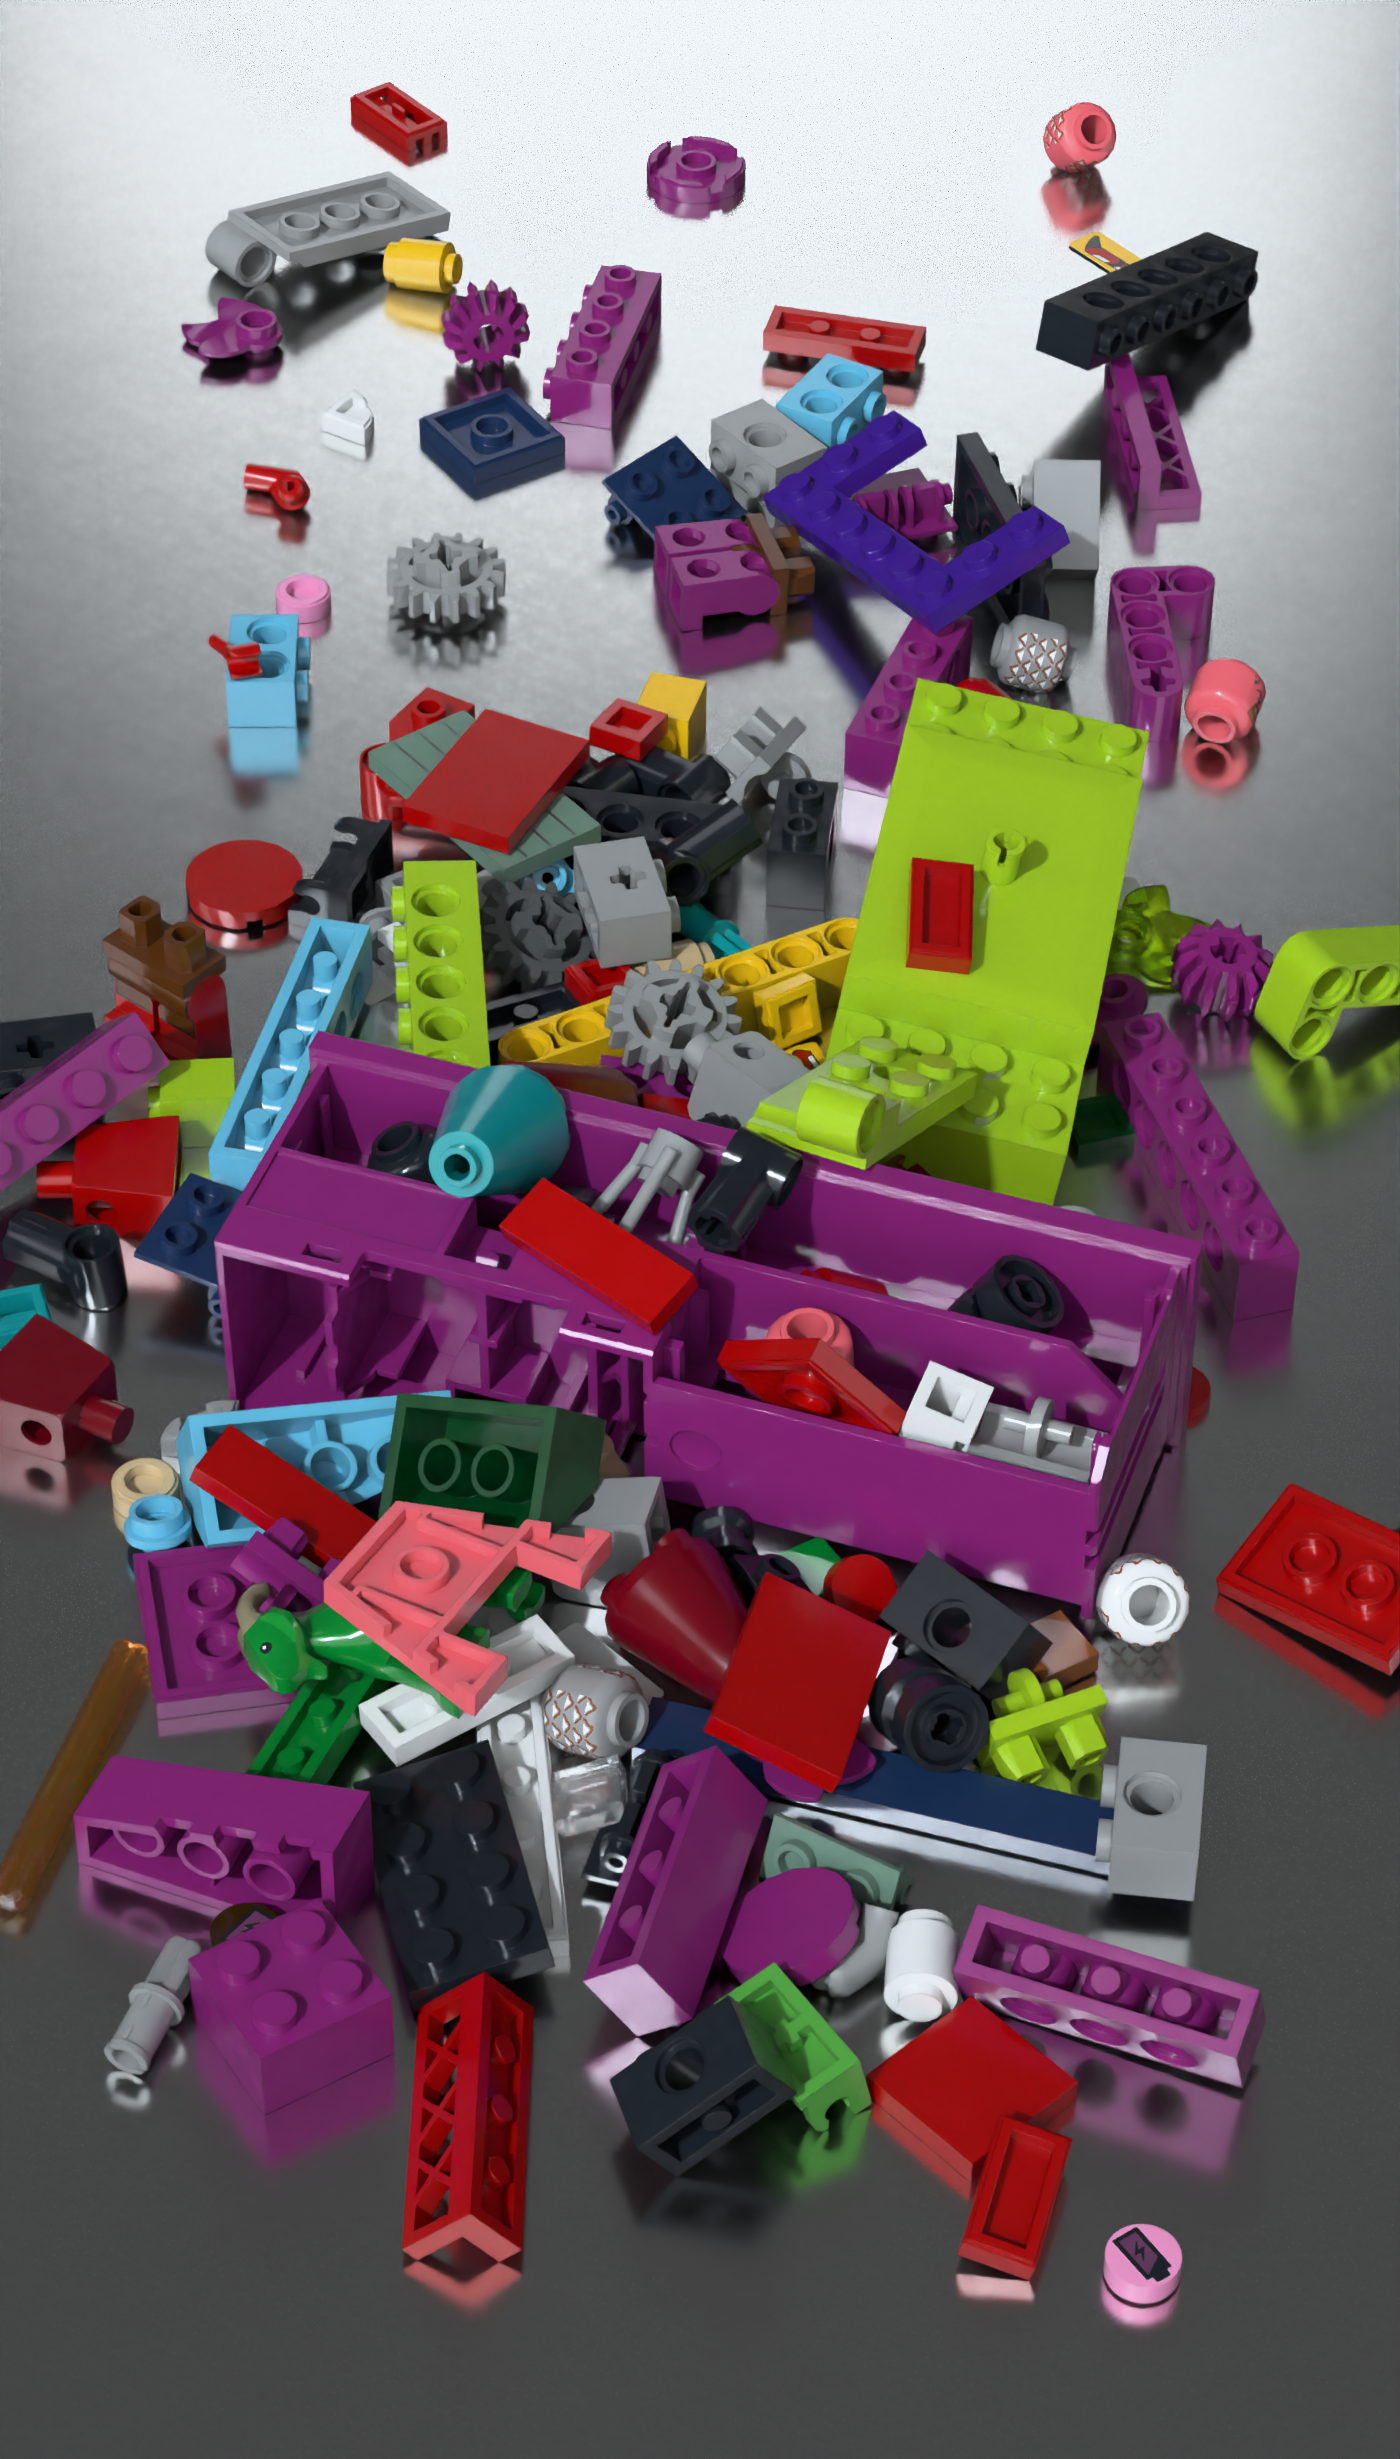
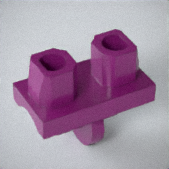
(273, 1560)

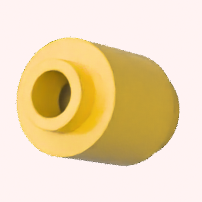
(422, 265)

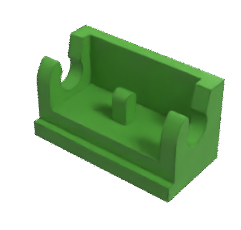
(812, 2051)

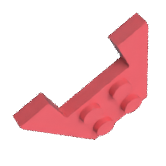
(431, 1571)

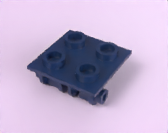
(668, 489)
(186, 1233)

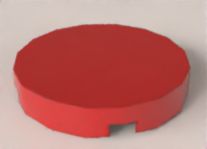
(242, 883)

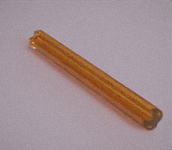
(70, 1773)

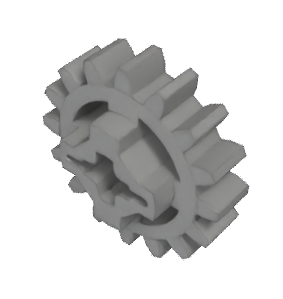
(446, 577)
(647, 1006)

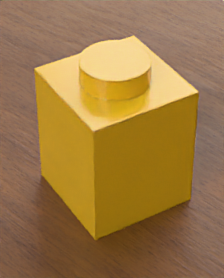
(686, 709)

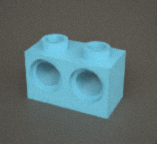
(835, 399)
(285, 665)

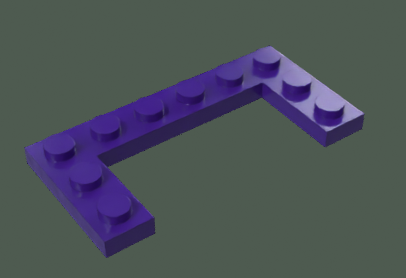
(883, 559)

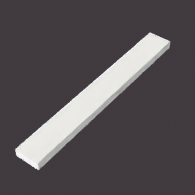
(525, 1771)

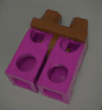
(729, 568)

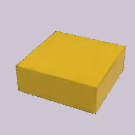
(789, 1010)

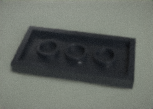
(984, 505)
(453, 1874)

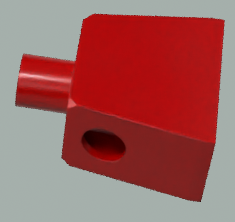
(118, 1174)

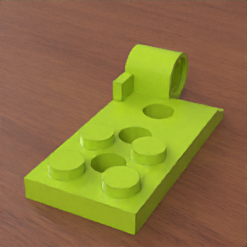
(864, 1102)

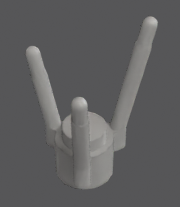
(663, 1167)

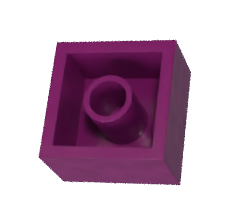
(291, 2006)

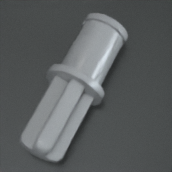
(153, 2007)

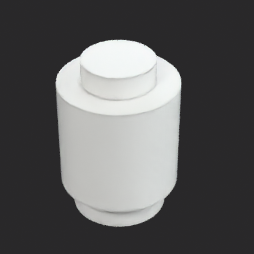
(921, 1966)

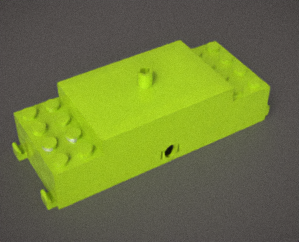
(1049, 825)

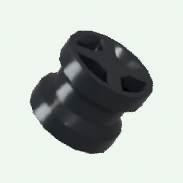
(727, 1530)

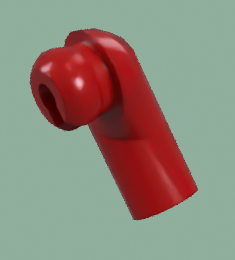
(283, 484)

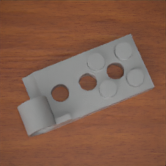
(322, 226)

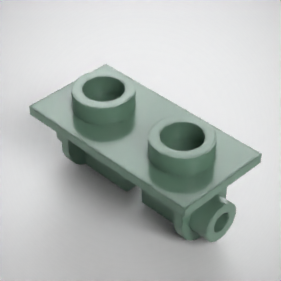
(798, 1845)

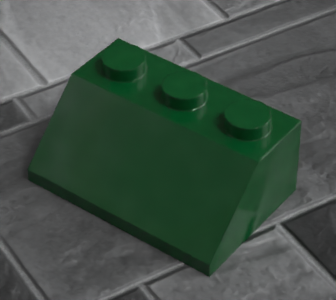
(492, 1458)

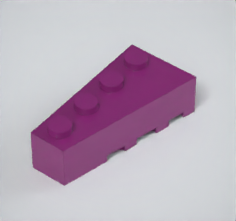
(229, 1836)

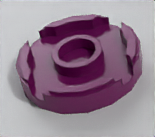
(696, 170)
(792, 1919)

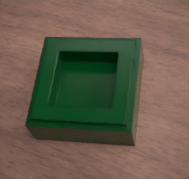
(1100, 1126)

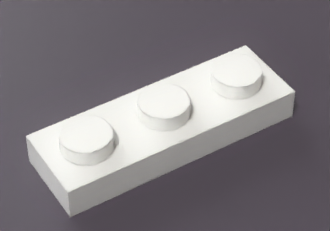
(412, 1722)

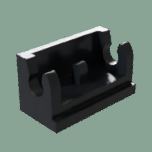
(347, 876)

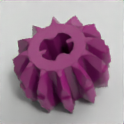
(480, 308)
(1220, 969)

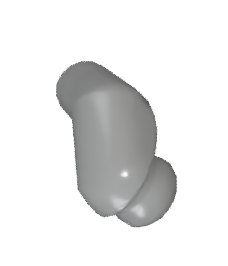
(867, 1956)

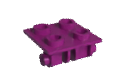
(909, 503)

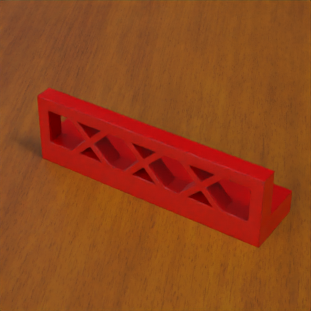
(487, 2118)

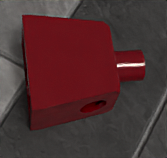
(57, 1393)

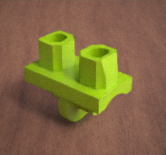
(1040, 1716)

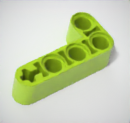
(1323, 974)

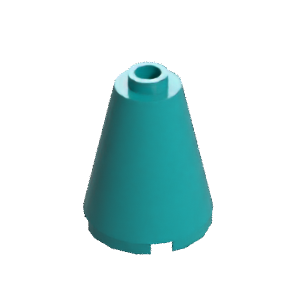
(499, 1133)

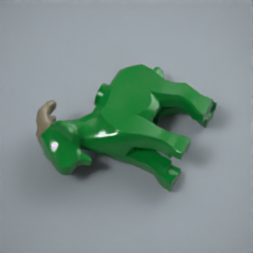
(289, 1646)

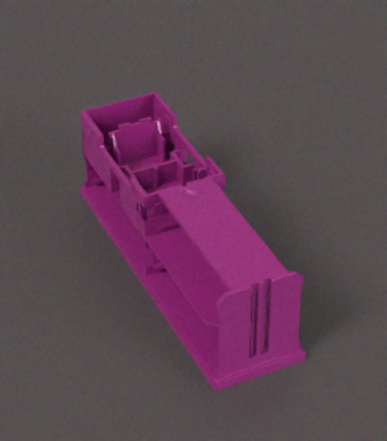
(392, 1287)

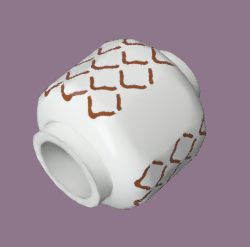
(1142, 1599)

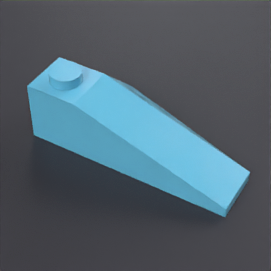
(331, 1442)

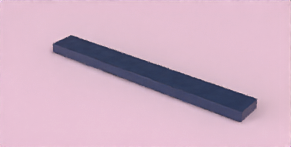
(903, 1794)

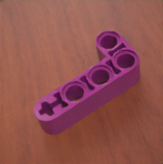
(1144, 618)

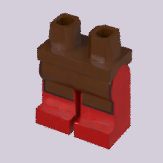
(169, 982)

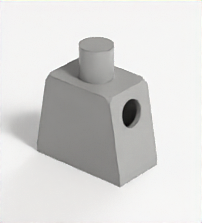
(736, 1074)
(634, 1514)

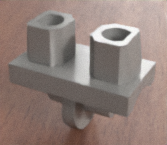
(760, 754)
(1035, 1440)

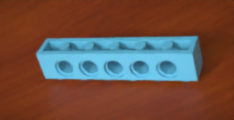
(319, 993)

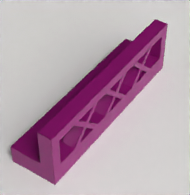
(1141, 445)

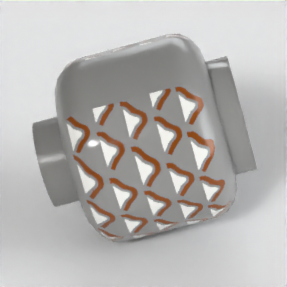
(1033, 654)
(594, 1711)

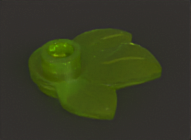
(1153, 933)

